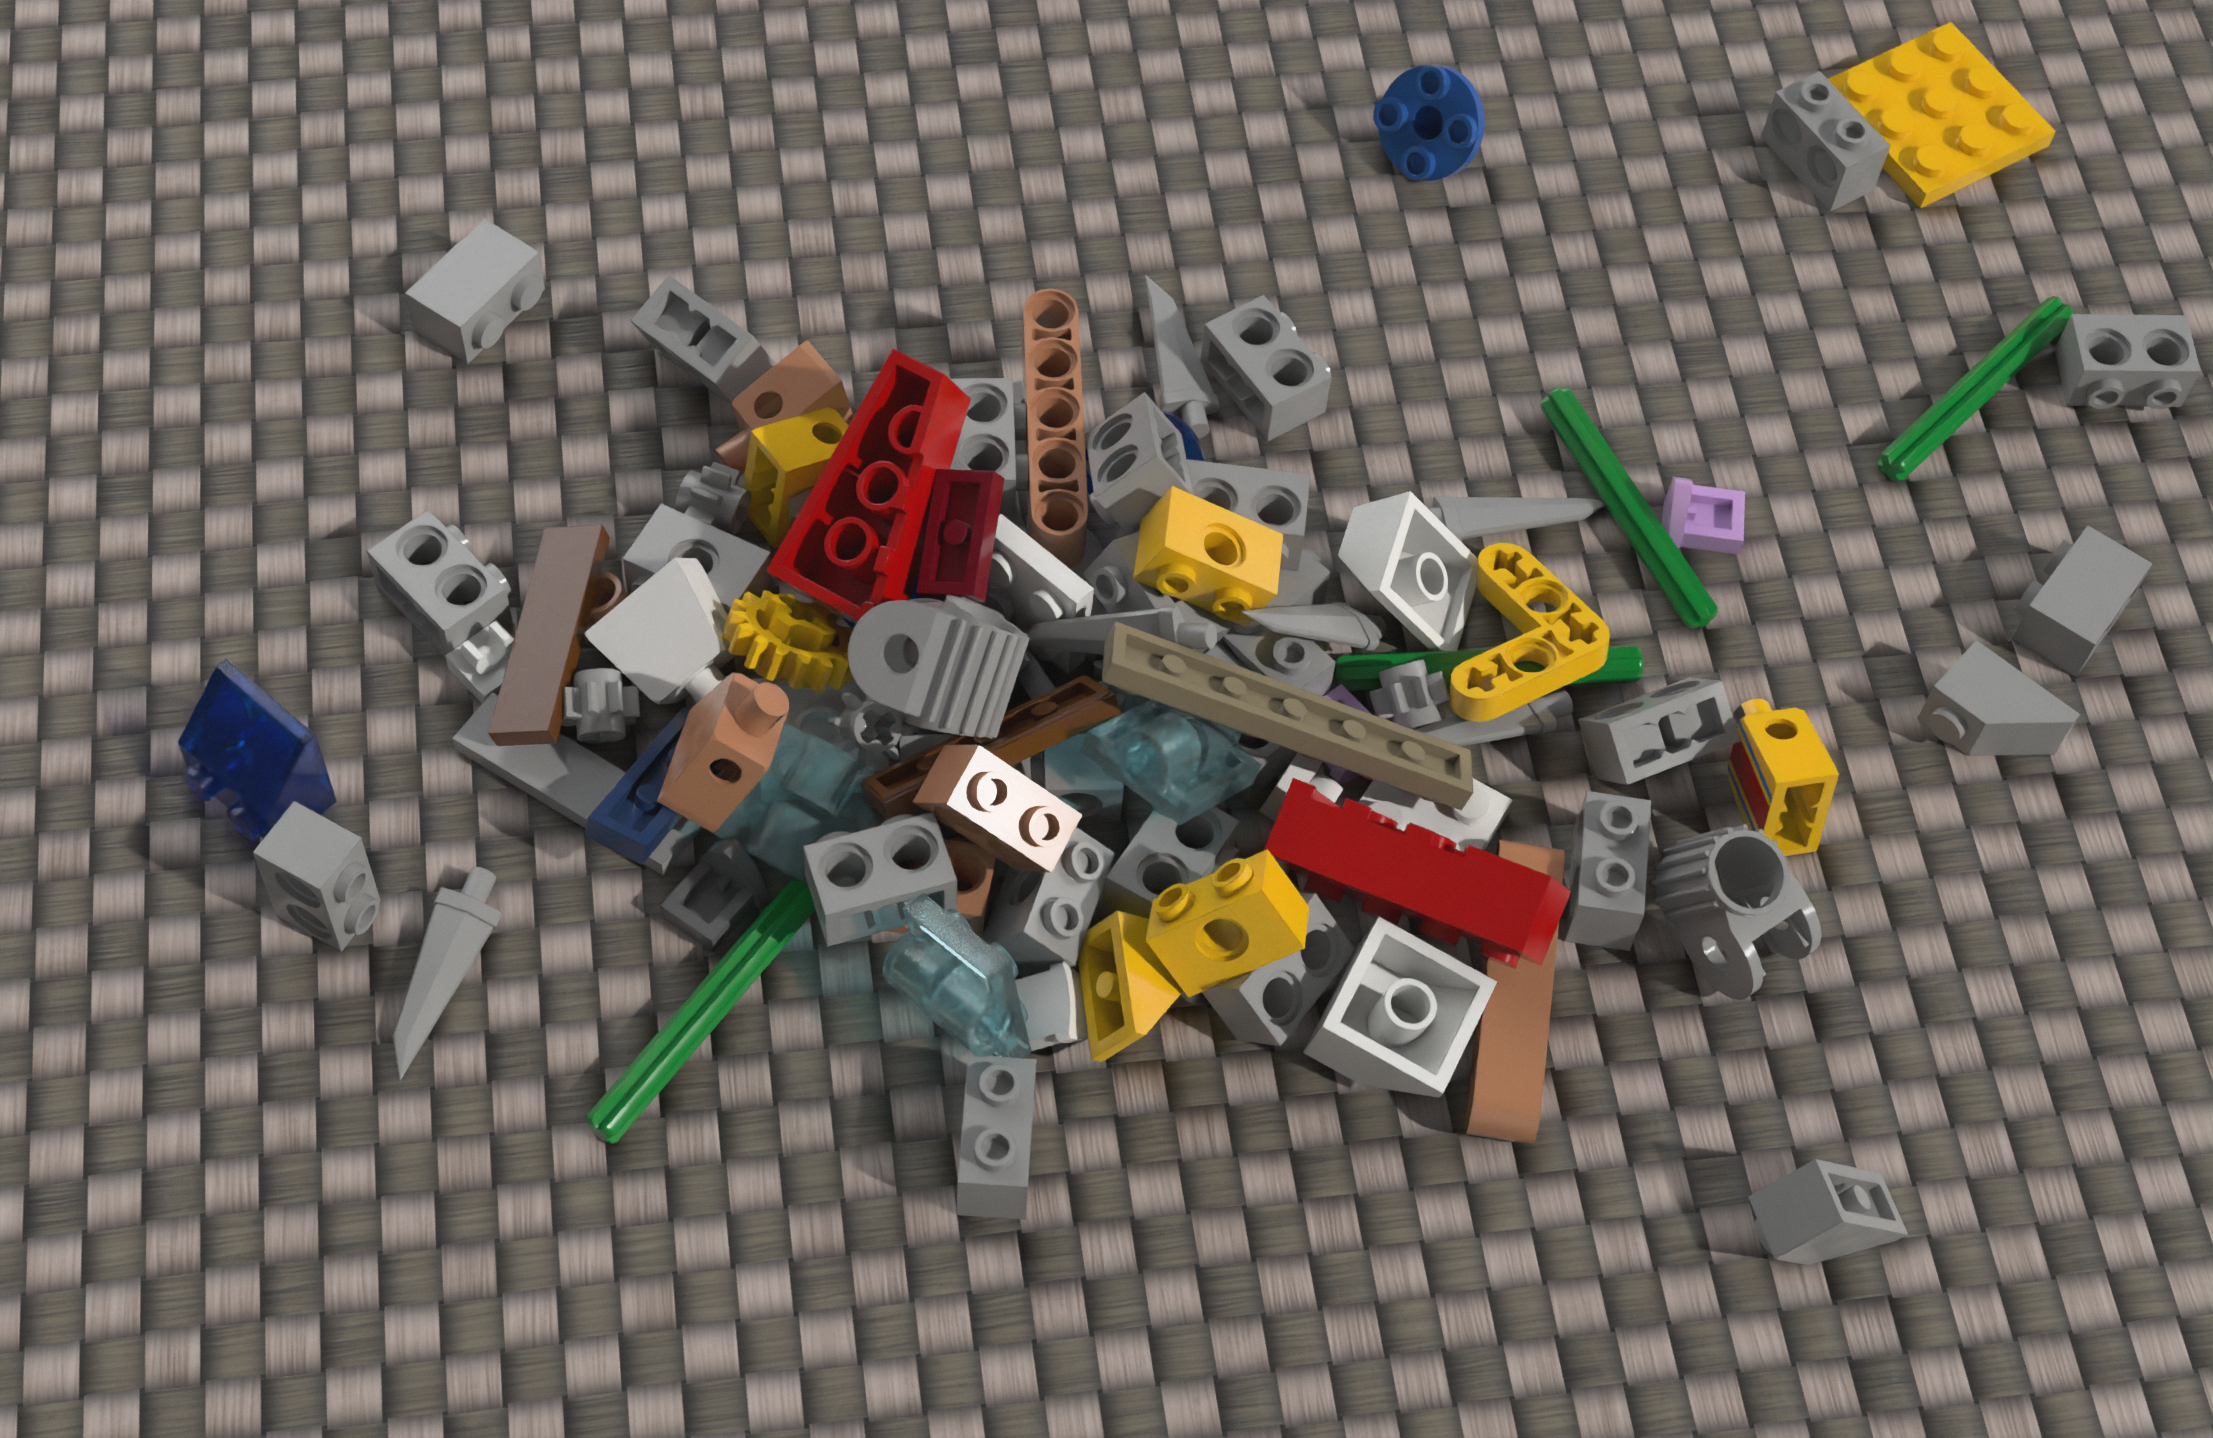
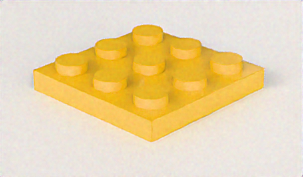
(1942, 114)

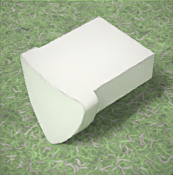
(1053, 1006)

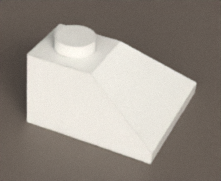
(1412, 567)

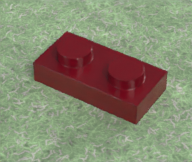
(960, 534)

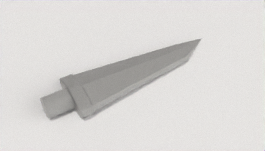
(1181, 374)
(1495, 515)
(1325, 622)
(1089, 632)
(1530, 718)
(449, 948)

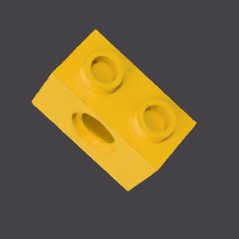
(1208, 556)
(1227, 923)

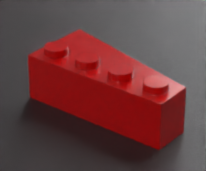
(871, 506)
(1417, 876)

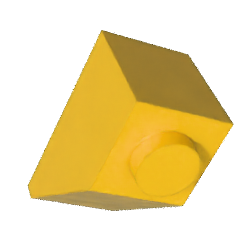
(1122, 984)

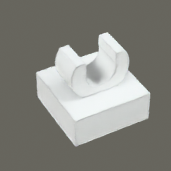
(482, 660)
(1303, 770)

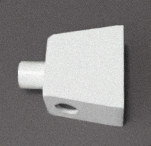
(668, 634)

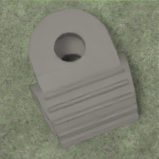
(962, 665)
(1752, 904)

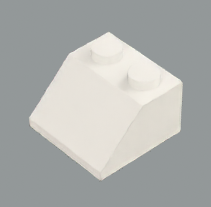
(1400, 1014)

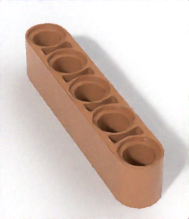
(1054, 400)
(1514, 1029)

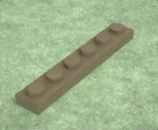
(1287, 716)

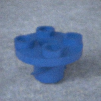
(1430, 122)

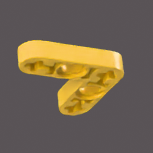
(1490, 682)

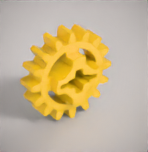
(789, 640)

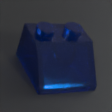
(252, 754)

